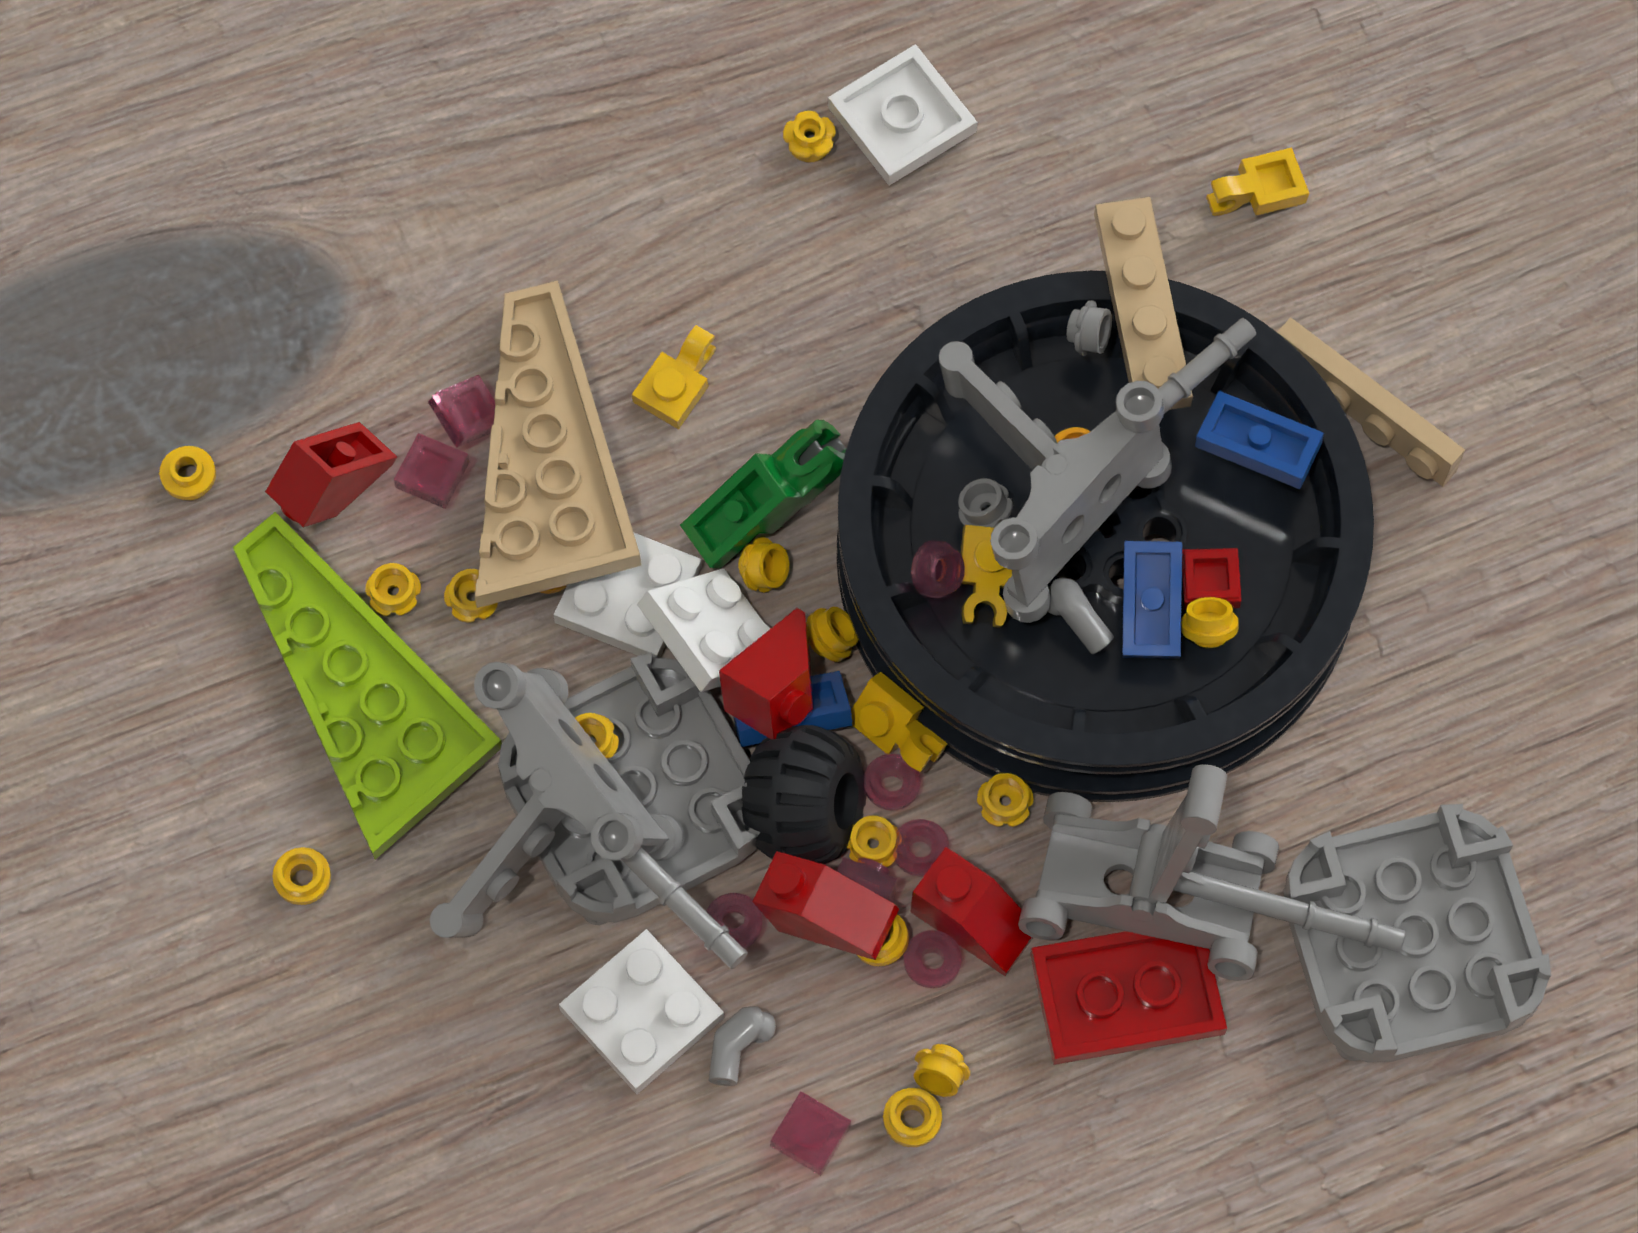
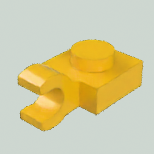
(1266, 181)
(675, 385)
(890, 721)

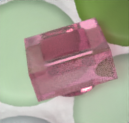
(465, 410)
(431, 470)
(870, 875)
(810, 1133)

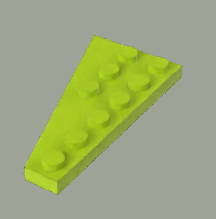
(376, 706)

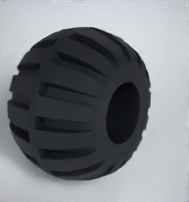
(804, 793)

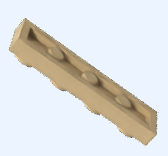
(1140, 292)
(1378, 411)

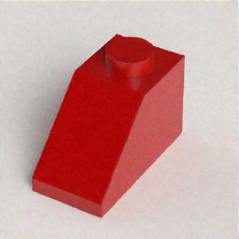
(328, 473)
(771, 678)
(824, 906)
(971, 910)

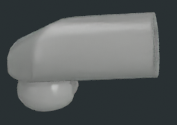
(1074, 607)
(732, 1037)

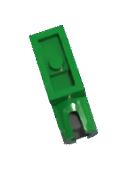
(766, 493)

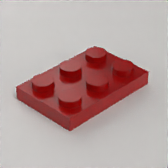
(1124, 995)

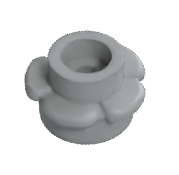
(1089, 328)
(981, 495)

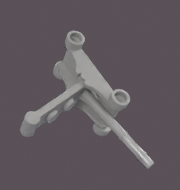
(1078, 478)
(574, 781)
(1179, 860)

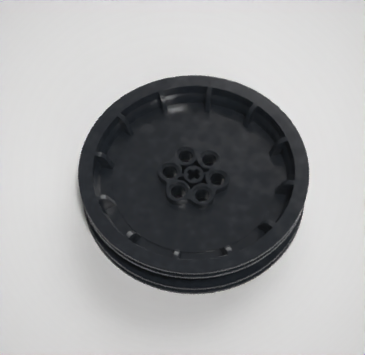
(1032, 692)

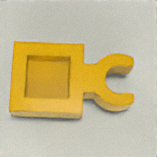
(983, 573)

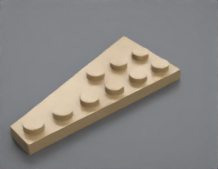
(550, 475)

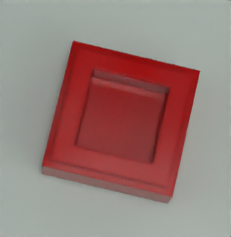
(1211, 575)

